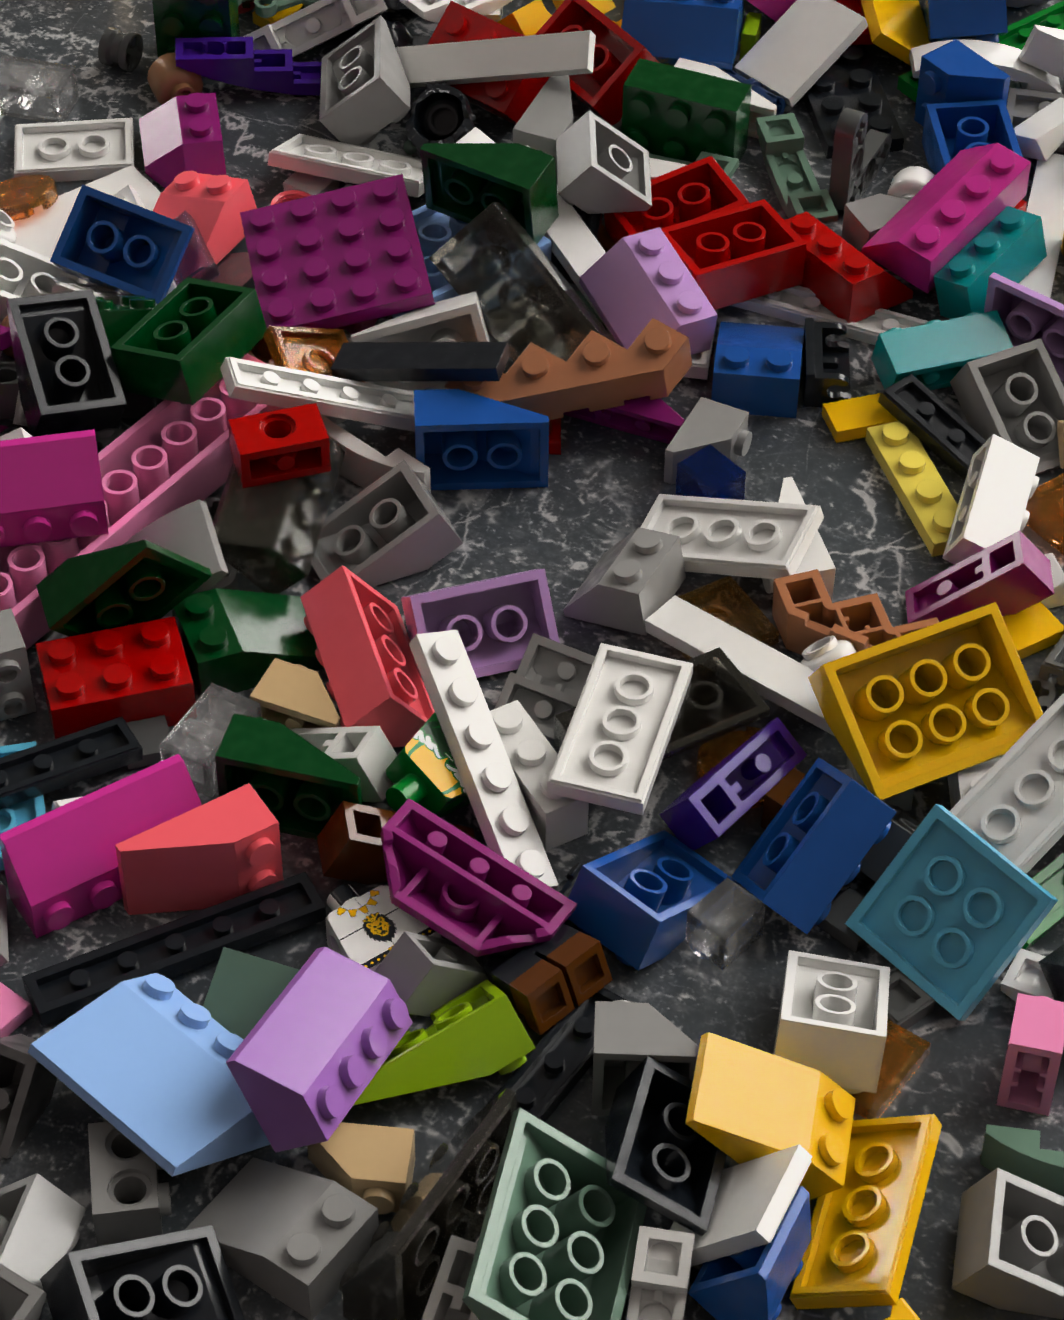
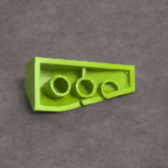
(465, 1042)

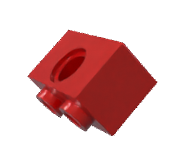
(279, 445)

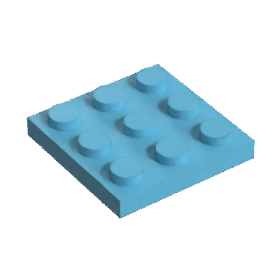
(950, 912)

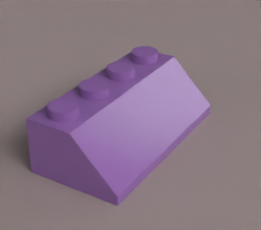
(318, 1048)

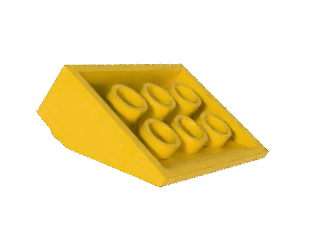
(928, 701)

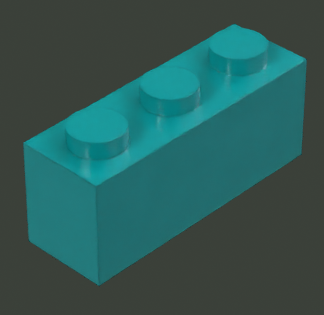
(1007, 246)
(938, 348)

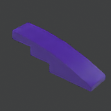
(237, 63)

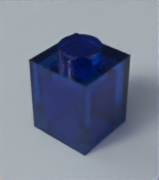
(710, 475)

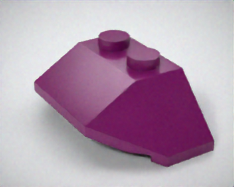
(182, 137)
(465, 886)

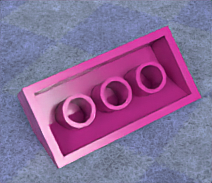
(949, 212)
(50, 489)
(68, 858)

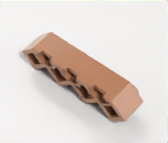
(594, 376)
(807, 615)

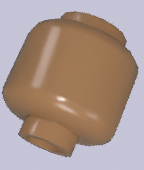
(171, 81)

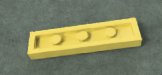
(914, 482)

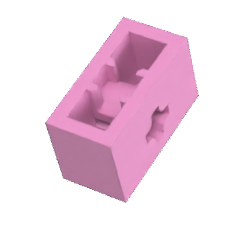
(1032, 1054)

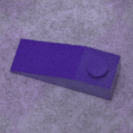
(733, 786)

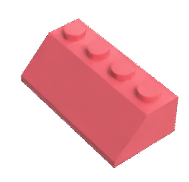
(366, 657)

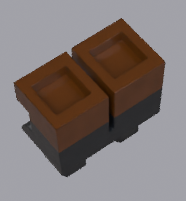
(551, 976)

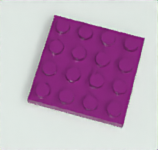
(337, 256)

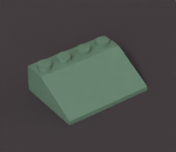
(552, 1232)

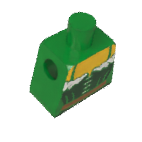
(426, 773)

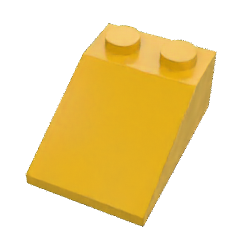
(765, 1103)

